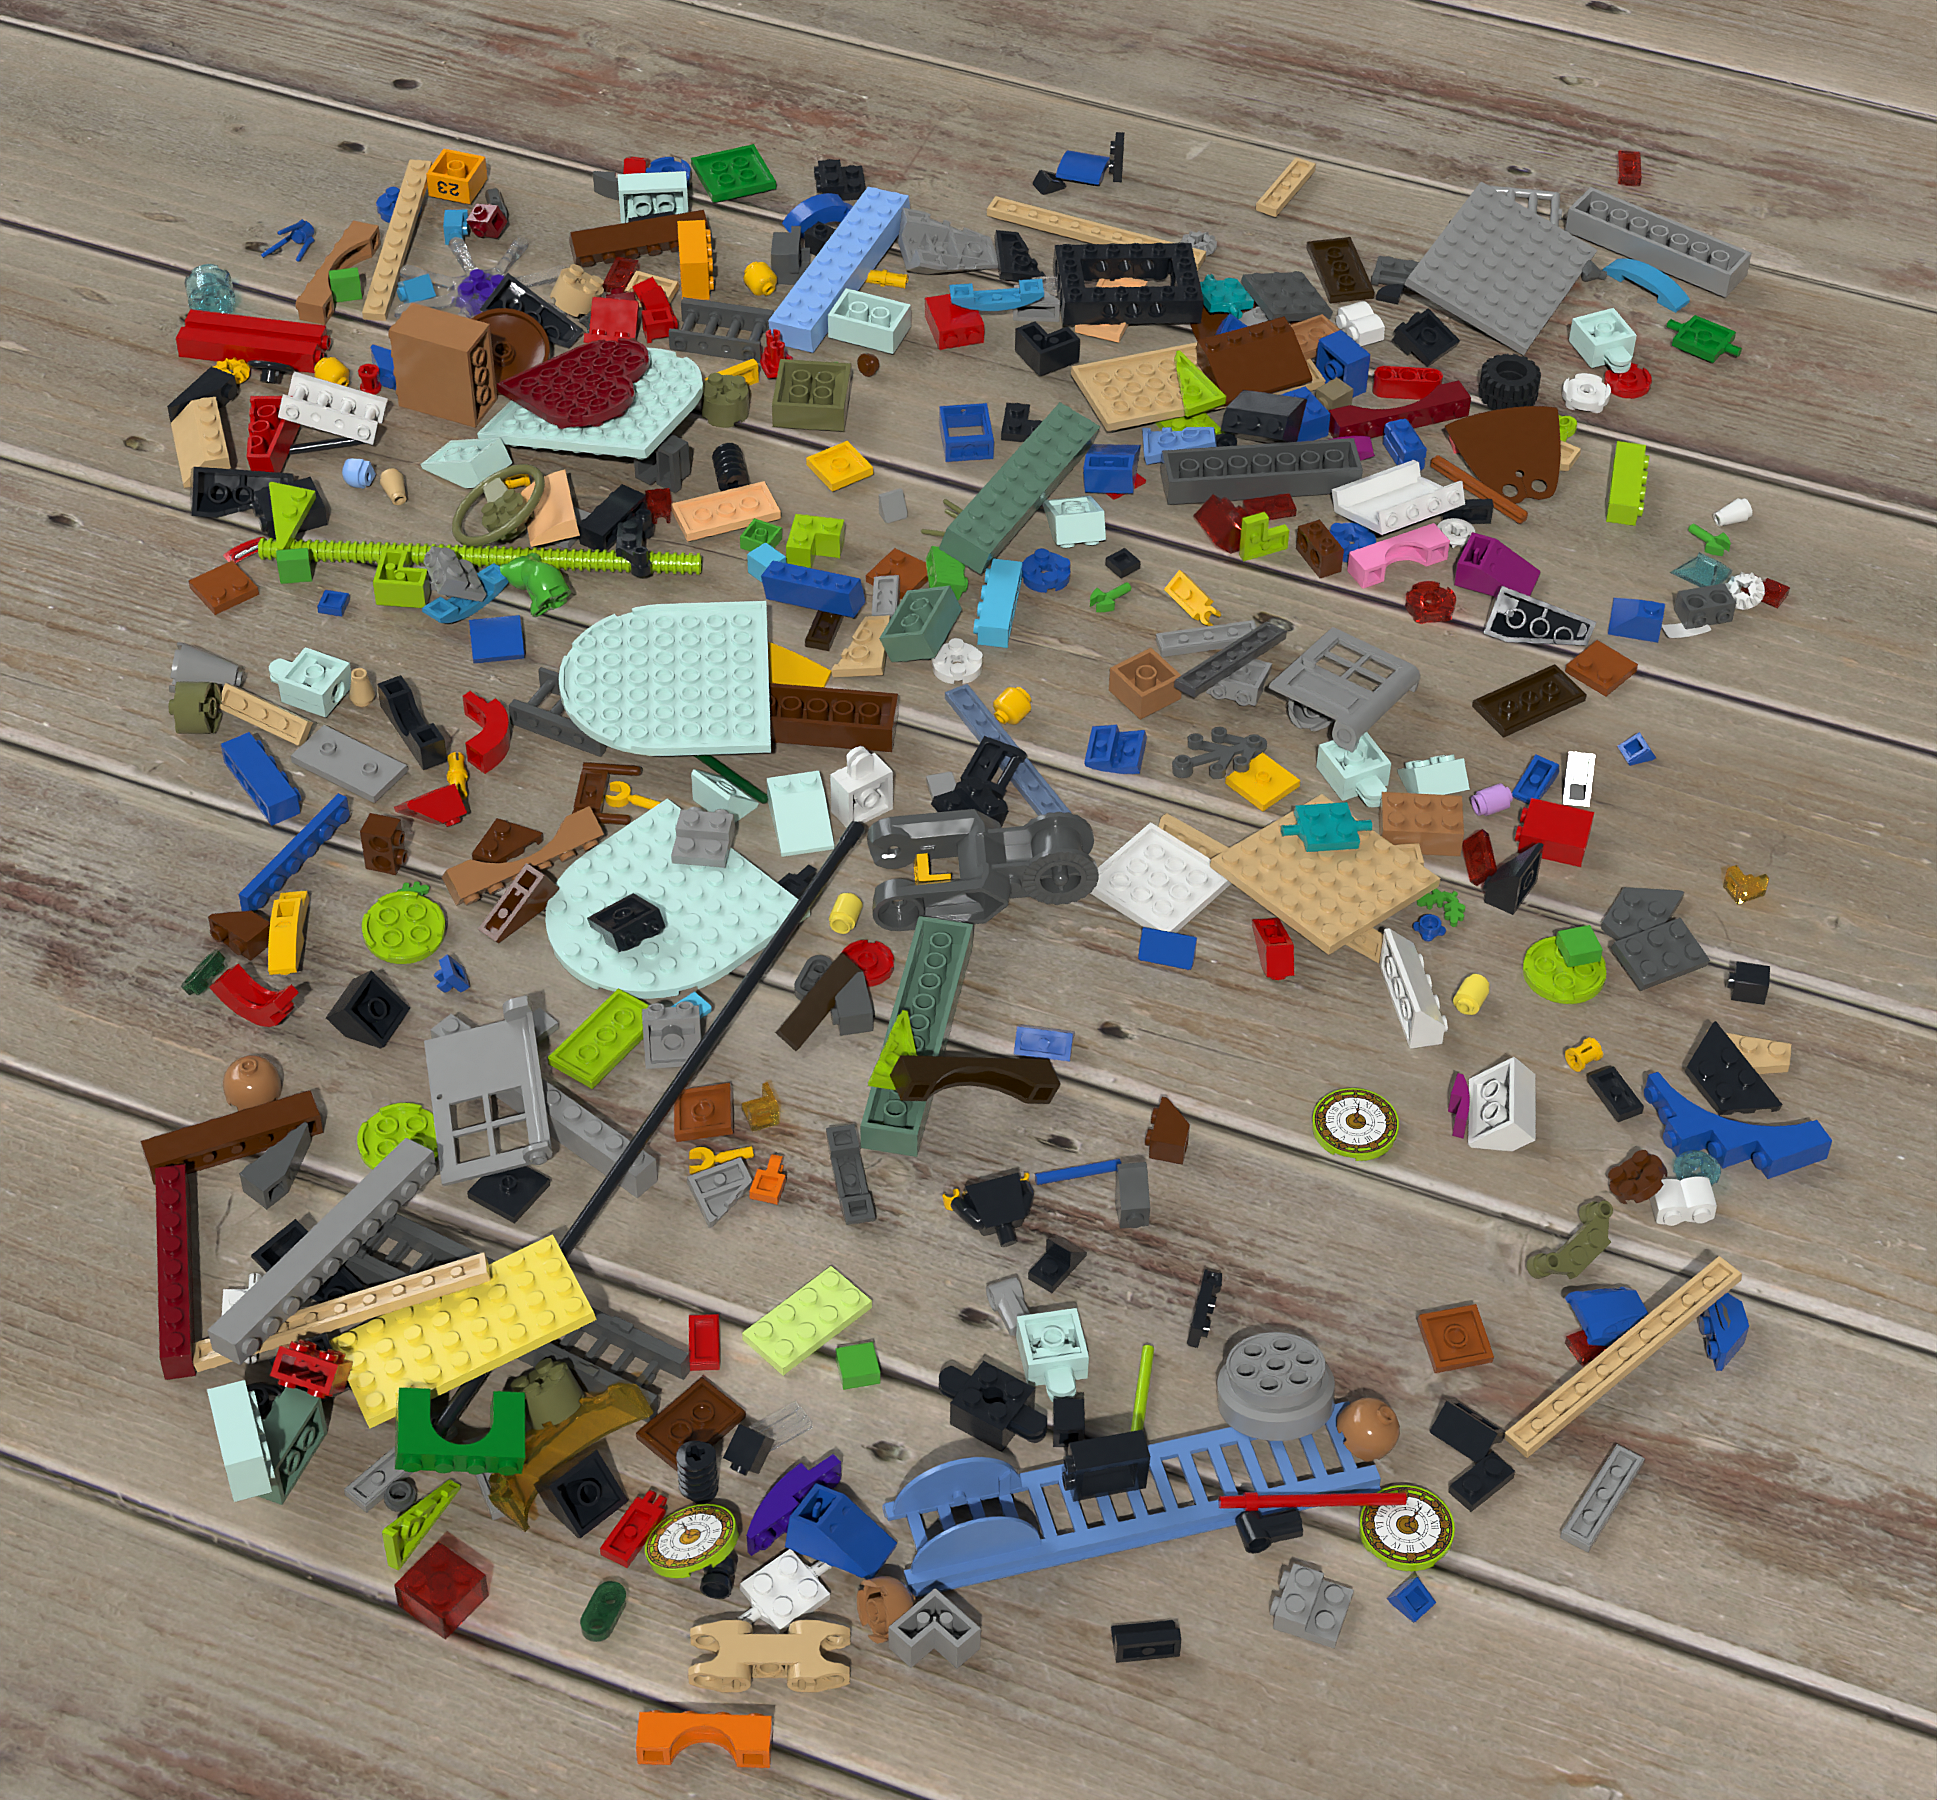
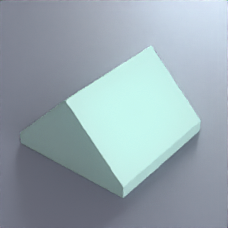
(716, 793)

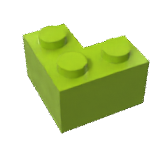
(814, 537)
(398, 583)

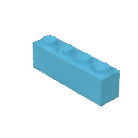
(998, 603)

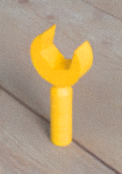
(625, 797)
(722, 1157)

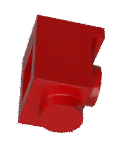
(657, 323)

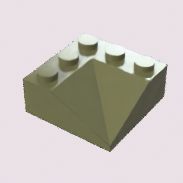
(811, 395)

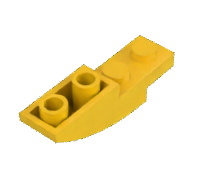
(286, 932)

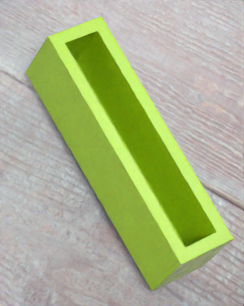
(1627, 483)

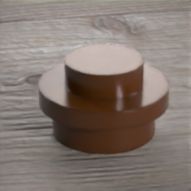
(868, 364)

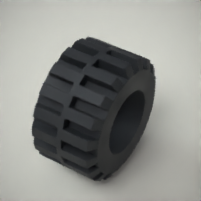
(1509, 382)

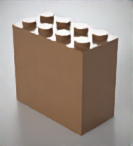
(443, 364)

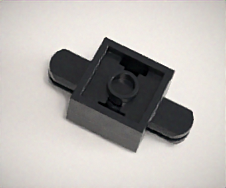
(983, 1417)

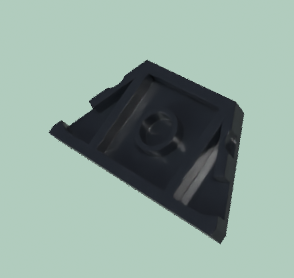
(1728, 1077)

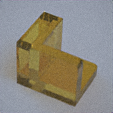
(1743, 887)
(762, 1111)

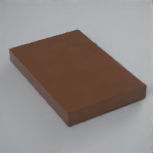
(696, 1415)

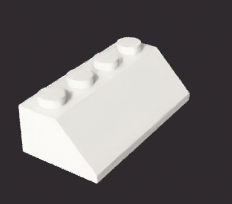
(1411, 991)

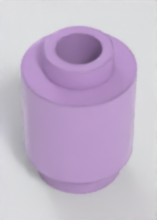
(1491, 800)

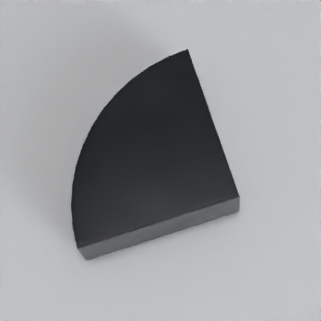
(1390, 293)

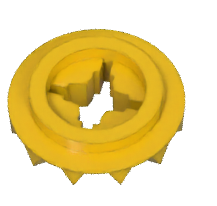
(239, 367)

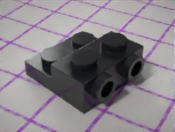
(844, 181)
(1425, 337)
(972, 795)
(627, 922)

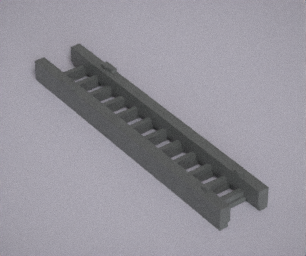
(606, 1328)

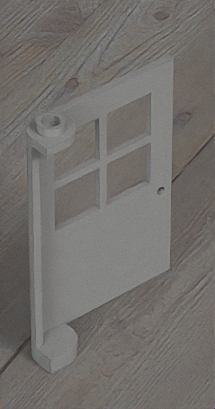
(1338, 698)
(480, 1065)

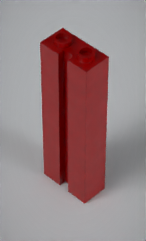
(223, 336)

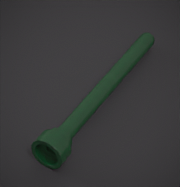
(733, 777)

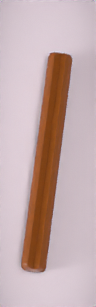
(1479, 489)

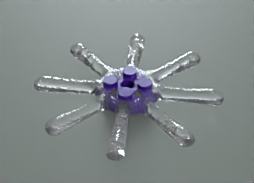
(476, 286)

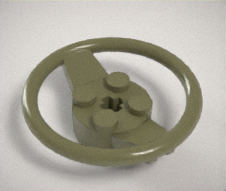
(505, 508)

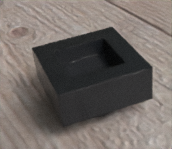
(1122, 563)

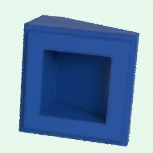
(1636, 750)
(1412, 1599)

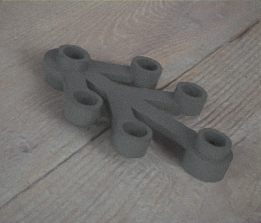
(1250, 747)

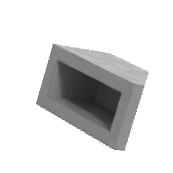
(1044, 309)

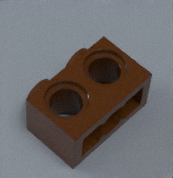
(1319, 549)
(383, 844)

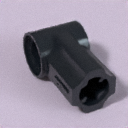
(1261, 1530)

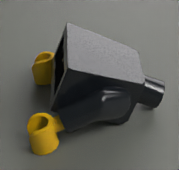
(994, 1206)

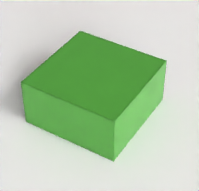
(345, 285)
(759, 533)
(294, 565)
(1579, 946)
(857, 1365)

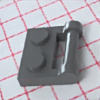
(1392, 271)

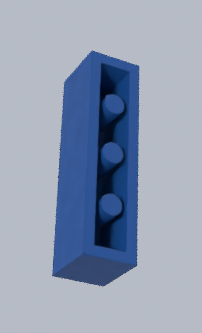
(813, 588)
(261, 778)

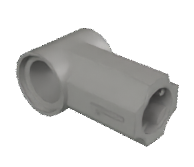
(1009, 1301)

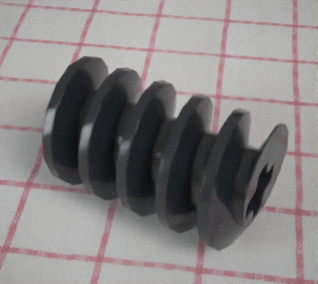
(729, 467)
(697, 1471)

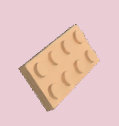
(1109, 332)
(725, 511)

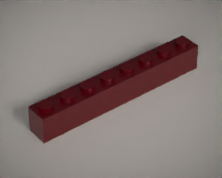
(174, 1272)

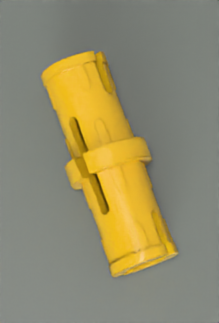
(887, 278)
(457, 773)

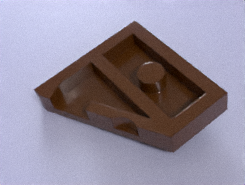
(505, 841)

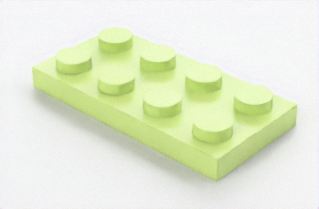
(807, 1320)

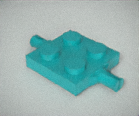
(1225, 296)
(1326, 827)

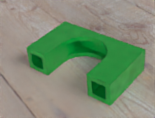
(423, 1449)

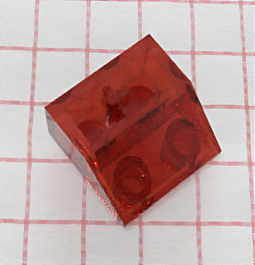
(1222, 522)

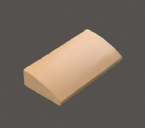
(555, 512)

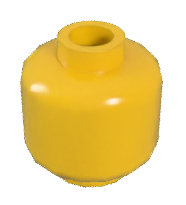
(760, 278)
(332, 370)
(1012, 705)

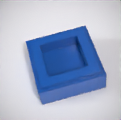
(333, 603)

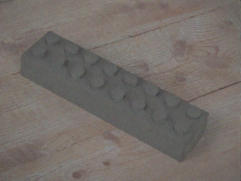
(1259, 470)

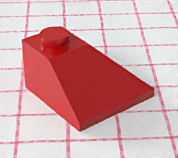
(436, 806)

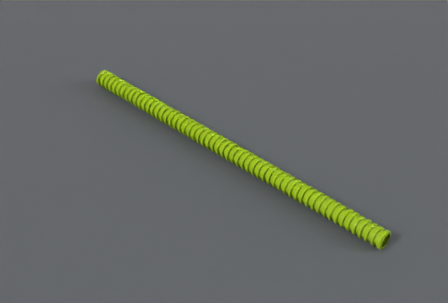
(487, 556)

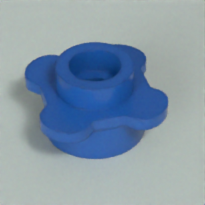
(1429, 927)

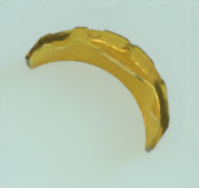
(559, 1443)

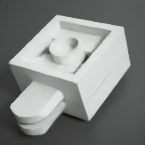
(861, 788)

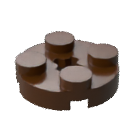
(1624, 1177)

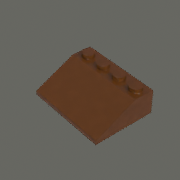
(1254, 359)

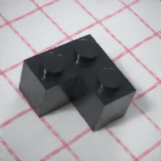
(1046, 351)

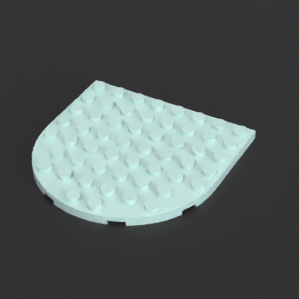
(661, 403)
(673, 680)
(709, 913)

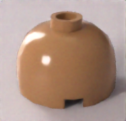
(251, 1082)
(1369, 1428)
(883, 1603)

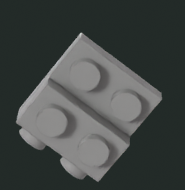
(453, 576)
(1243, 685)
(703, 837)
(670, 1034)
(1310, 1606)

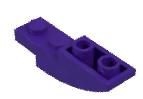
(775, 1510)

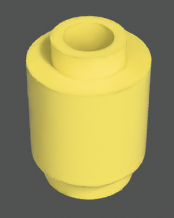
(845, 913)
(1471, 994)

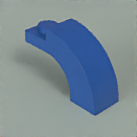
(819, 208)

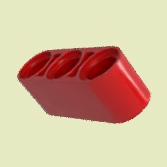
(1405, 382)

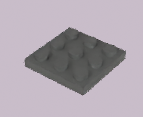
(1286, 295)

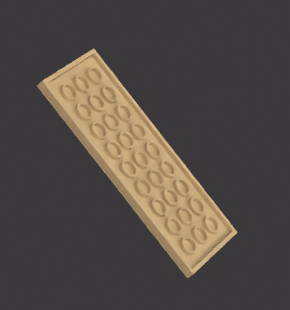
(1145, 387)

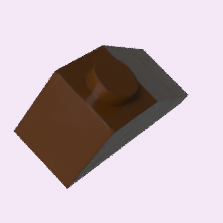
(519, 904)

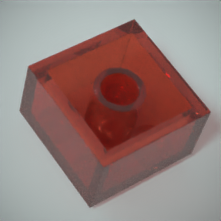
(441, 1590)

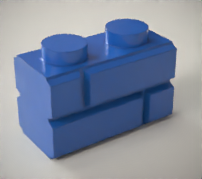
(1404, 443)

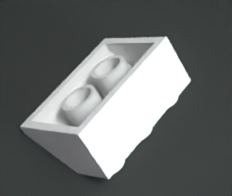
(1502, 1107)

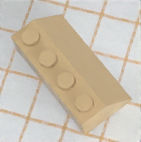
(199, 438)

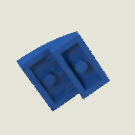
(1082, 167)
(496, 639)
(1115, 750)

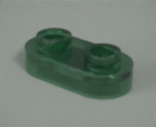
(208, 967)
(603, 1614)

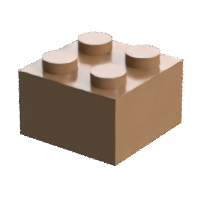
(1144, 683)

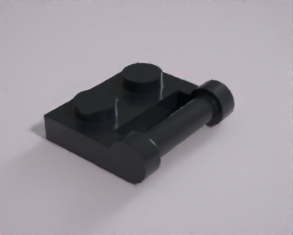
(987, 761)

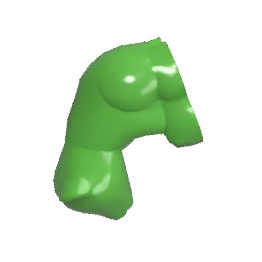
(542, 581)

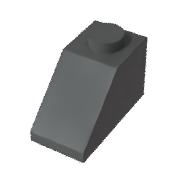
(853, 1007)
(1132, 1195)

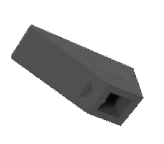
(275, 1171)

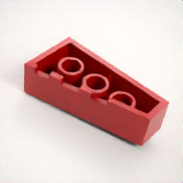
(268, 435)

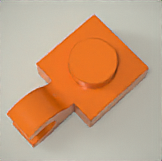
(770, 1182)

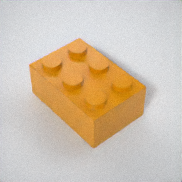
(695, 259)

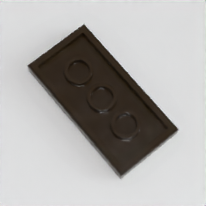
(1340, 270)
(1529, 700)

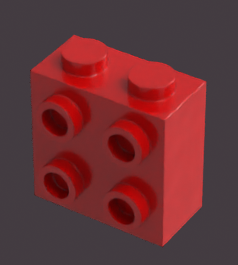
(306, 1367)

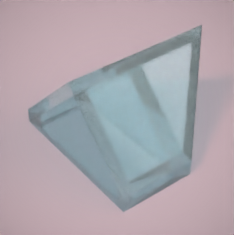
(1703, 571)

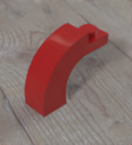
(493, 742)
(251, 1000)

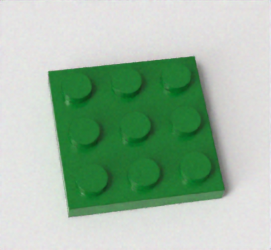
(733, 173)

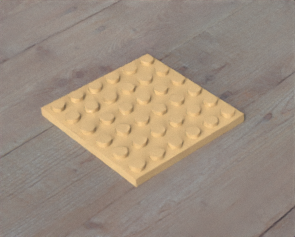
(1325, 893)

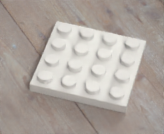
(1158, 880)

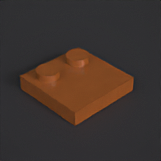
(910, 570)
(223, 587)
(1601, 668)
(704, 1112)
(1455, 1338)

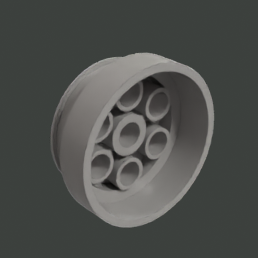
(1276, 1387)

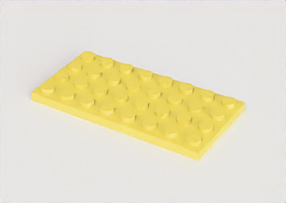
(466, 1332)

